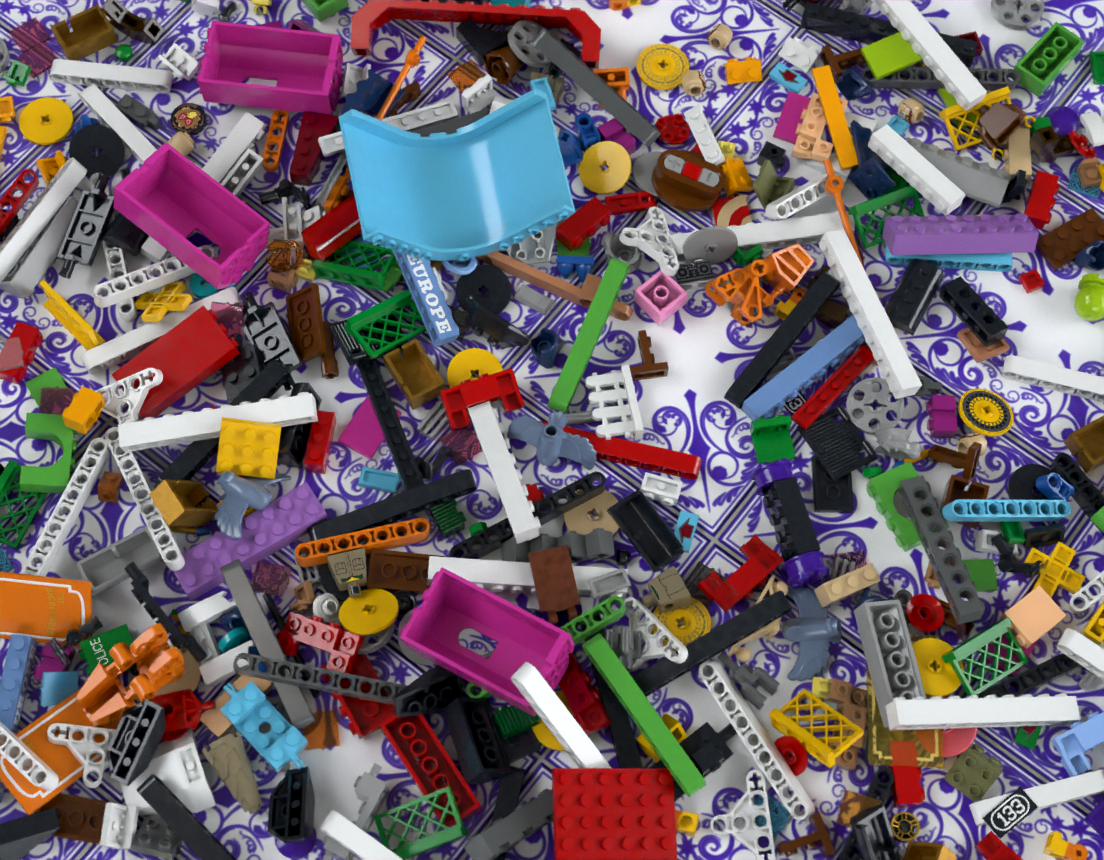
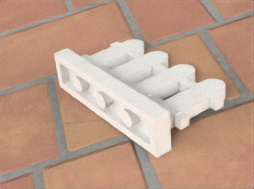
(621, 411)

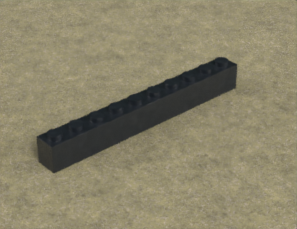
(870, 29)

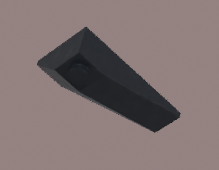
(428, 693)
(25, 833)

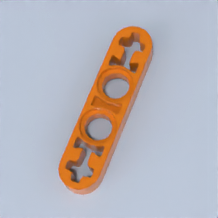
(275, 139)

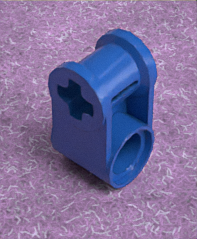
(587, 134)
(570, 148)
(1054, 487)

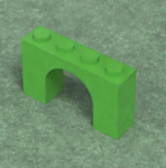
(57, 476)
(882, 490)

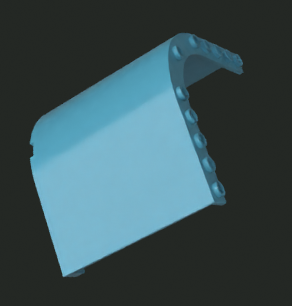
(461, 189)

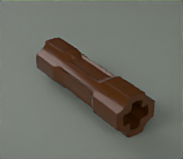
(328, 362)

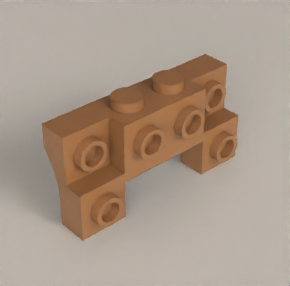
(851, 706)

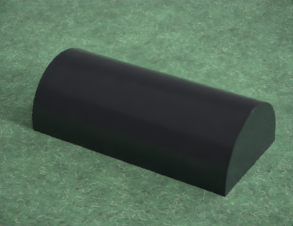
(296, 437)

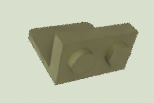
(770, 186)
(974, 772)

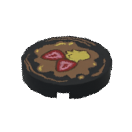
(188, 118)

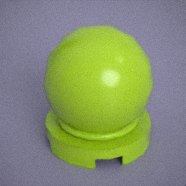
(1090, 298)

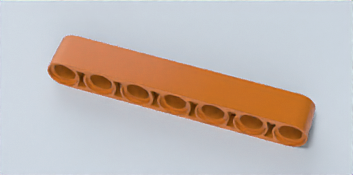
(370, 535)

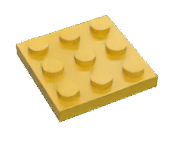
(248, 447)

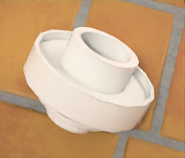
(326, 607)

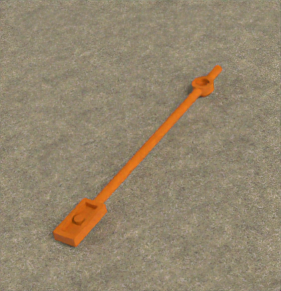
(341, 186)
(835, 190)

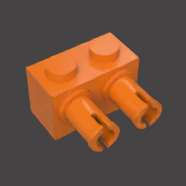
(616, 78)

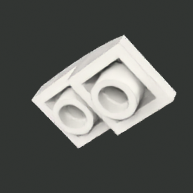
(1094, 127)

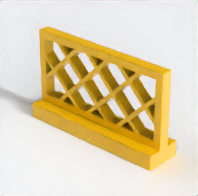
(955, 111)
(70, 319)
(815, 746)

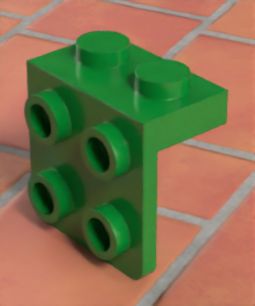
(772, 439)

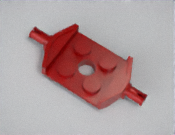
(186, 709)

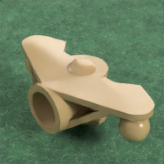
(743, 654)

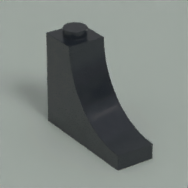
(480, 40)

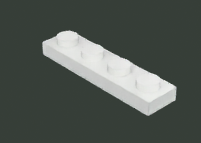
(704, 135)

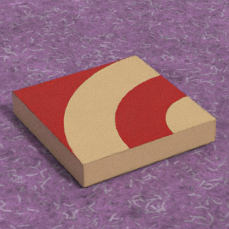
(731, 211)

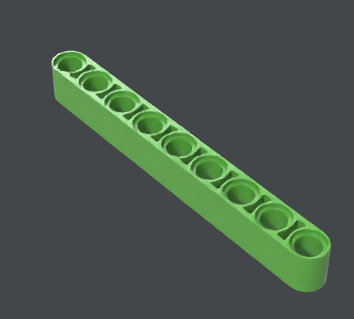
(588, 335)
(571, 627)
(644, 715)

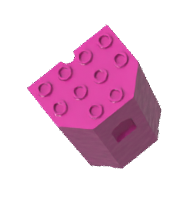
(300, 61)
(174, 198)
(522, 637)

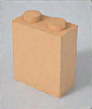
(1033, 617)

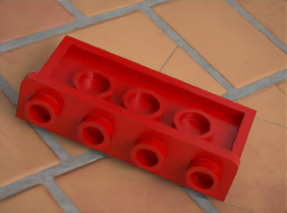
(362, 713)

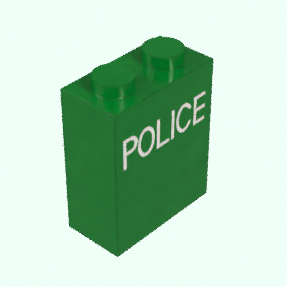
(97, 648)

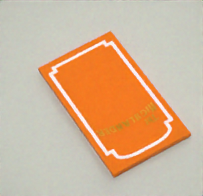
(43, 606)
(57, 757)

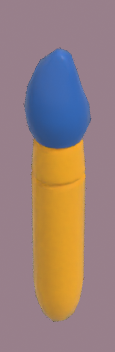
(923, 454)

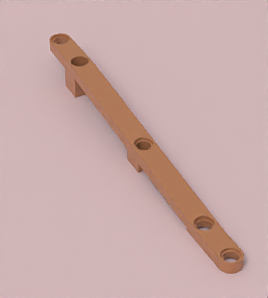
(579, 296)

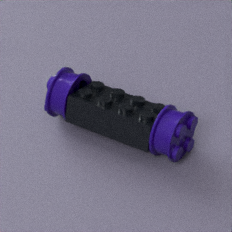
(791, 523)

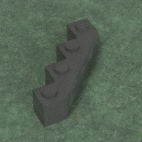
(593, 545)
(511, 830)

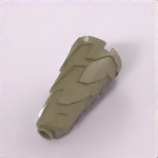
(234, 769)

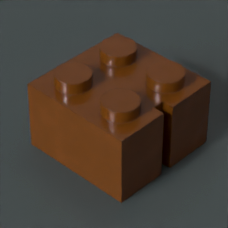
(955, 490)

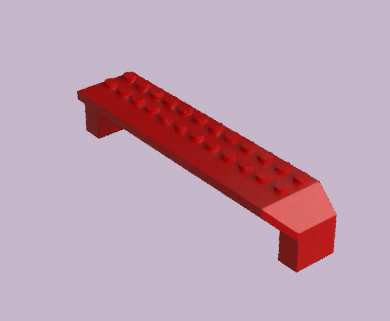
(379, 12)

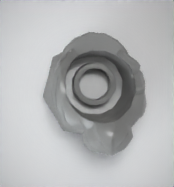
(620, 251)
(895, 443)

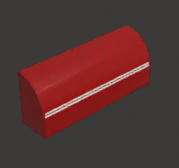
(332, 230)

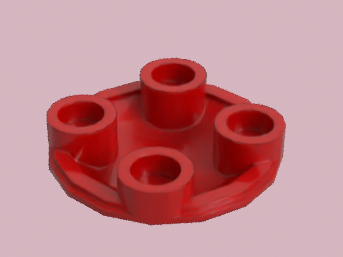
(673, 129)
(1080, 144)

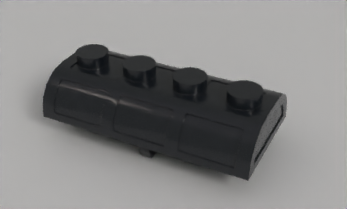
(125, 235)
(913, 295)
(646, 531)
(874, 834)

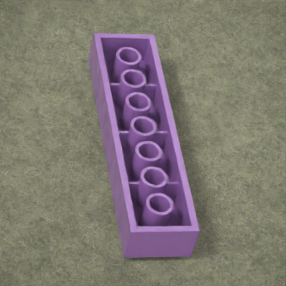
(959, 234)
(262, 535)

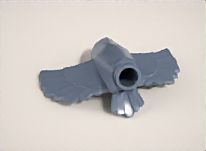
(552, 440)
(240, 495)
(813, 633)

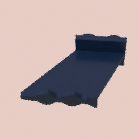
(371, 95)
(872, 174)

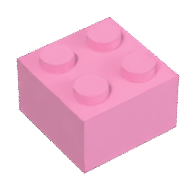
(660, 297)

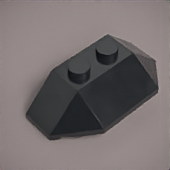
(493, 327)
(135, 741)
(292, 807)

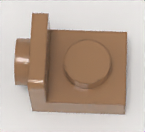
(1089, 173)
(281, 282)

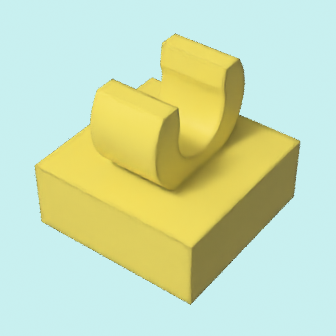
(261, 3)
(727, 148)
(306, 271)
(820, 687)

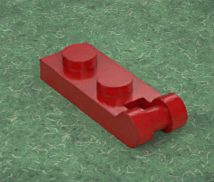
(629, 202)

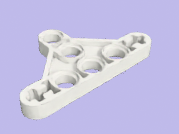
(654, 246)
(131, 396)
(654, 643)
(84, 748)
(748, 811)

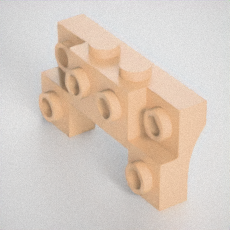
(808, 142)

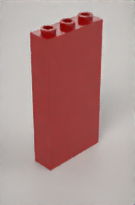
(184, 357)

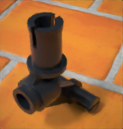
(554, 70)
(286, 189)
(429, 469)
(1009, 563)
(73, 638)

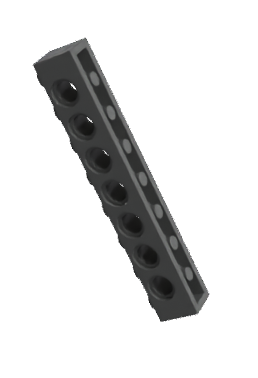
(962, 610)

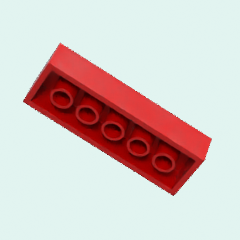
(429, 764)

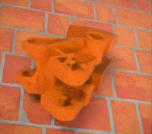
(779, 270)
(157, 665)

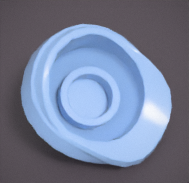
(460, 267)

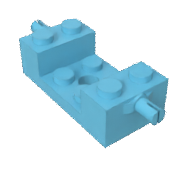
(249, 710)

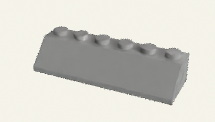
(973, 178)
(40, 254)
(888, 653)

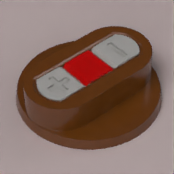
(687, 180)

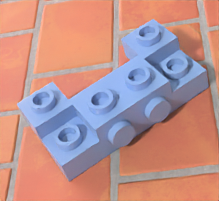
(1079, 740)

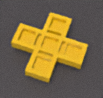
(158, 304)
(1056, 570)

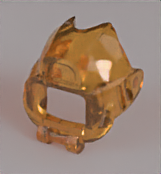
(280, 255)

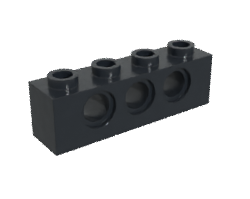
(973, 311)

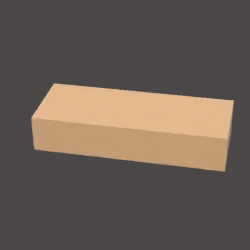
(215, 720)

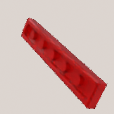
(833, 387)

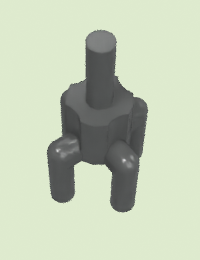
(623, 652)
(750, 680)

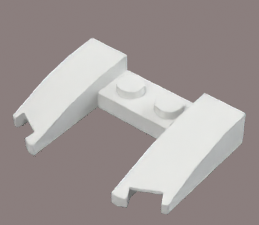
(864, 122)
(291, 227)
(196, 621)

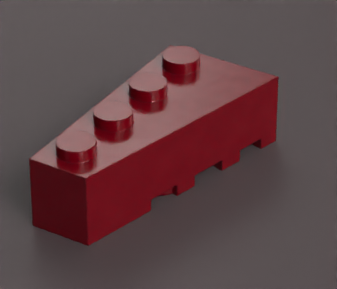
(307, 150)

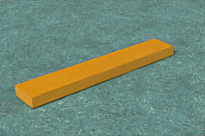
(835, 117)

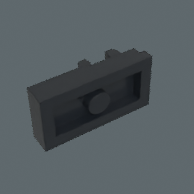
(1015, 187)
(1044, 535)

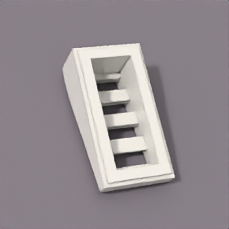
(984, 544)

